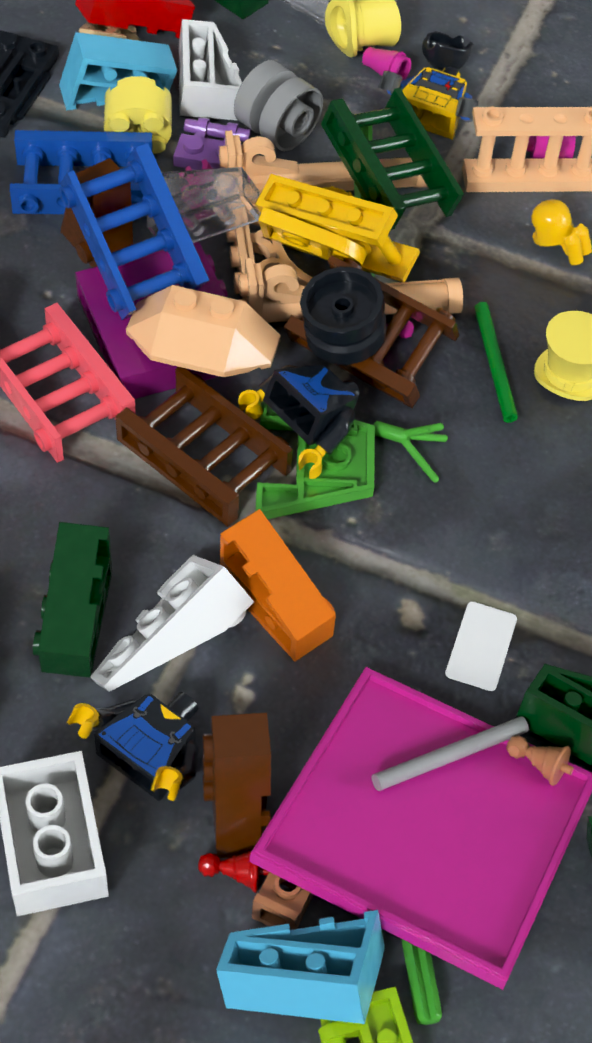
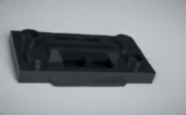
(23, 75)

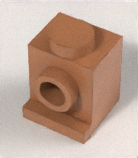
(278, 907)

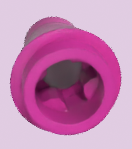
(387, 60)

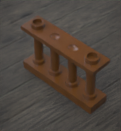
(372, 371)
(194, 475)

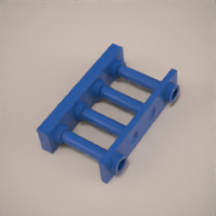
(66, 150)
(155, 203)

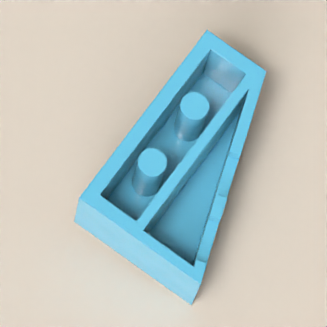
(101, 61)
(304, 971)

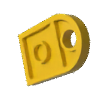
(308, 237)

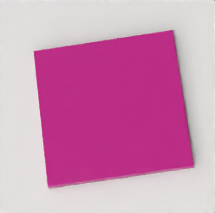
(444, 856)

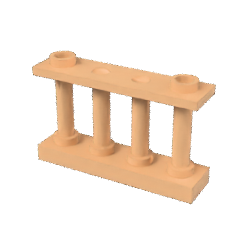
(531, 174)

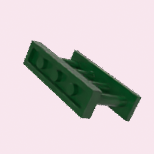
(367, 171)

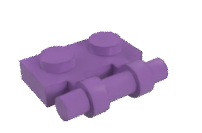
(197, 147)

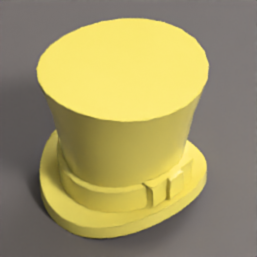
(362, 24)
(567, 362)

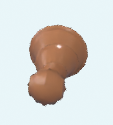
(548, 760)

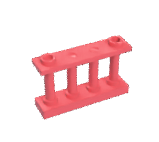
(76, 354)

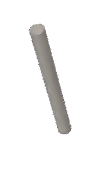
(449, 753)

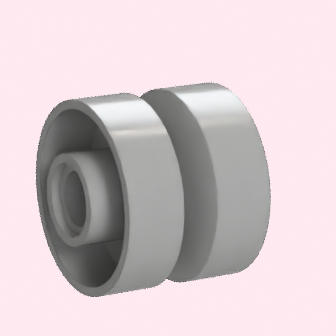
(278, 105)

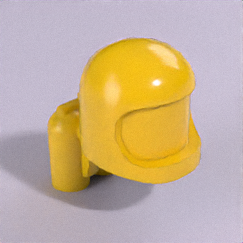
(555, 227)

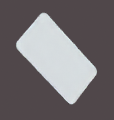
(481, 646)

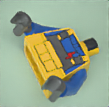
(436, 98)

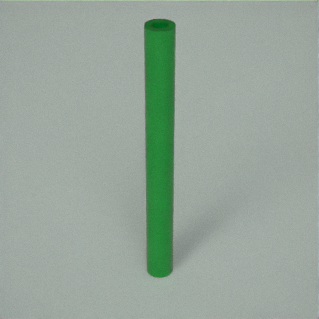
(496, 362)

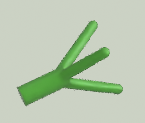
(403, 436)

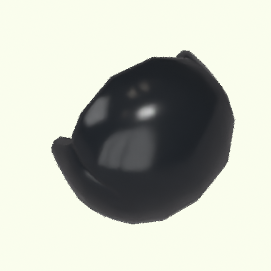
(444, 51)

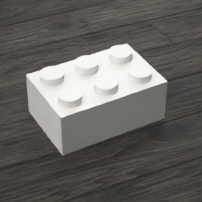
(50, 834)

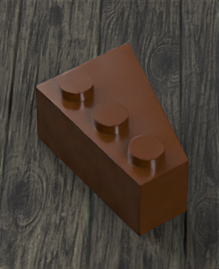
(101, 204)

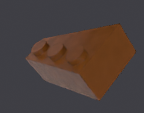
(237, 780)

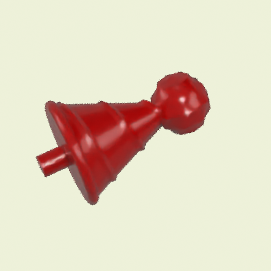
(236, 867)

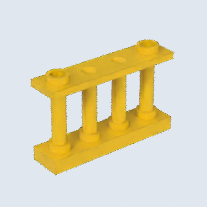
(347, 216)

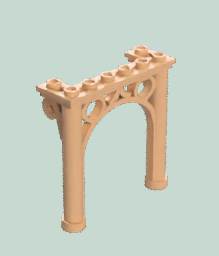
(277, 283)

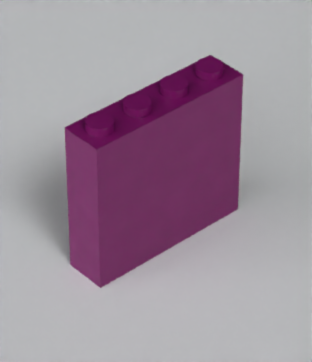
(120, 353)

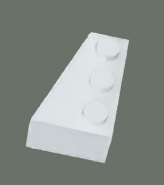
(205, 72)

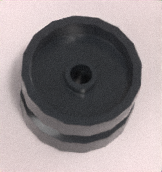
(343, 315)

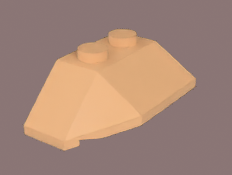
(202, 332)

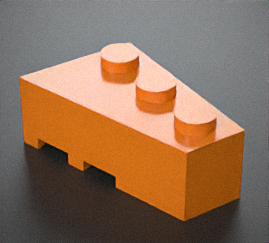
(281, 590)

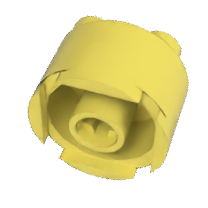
(139, 107)

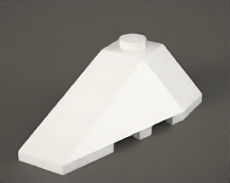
(193, 608)

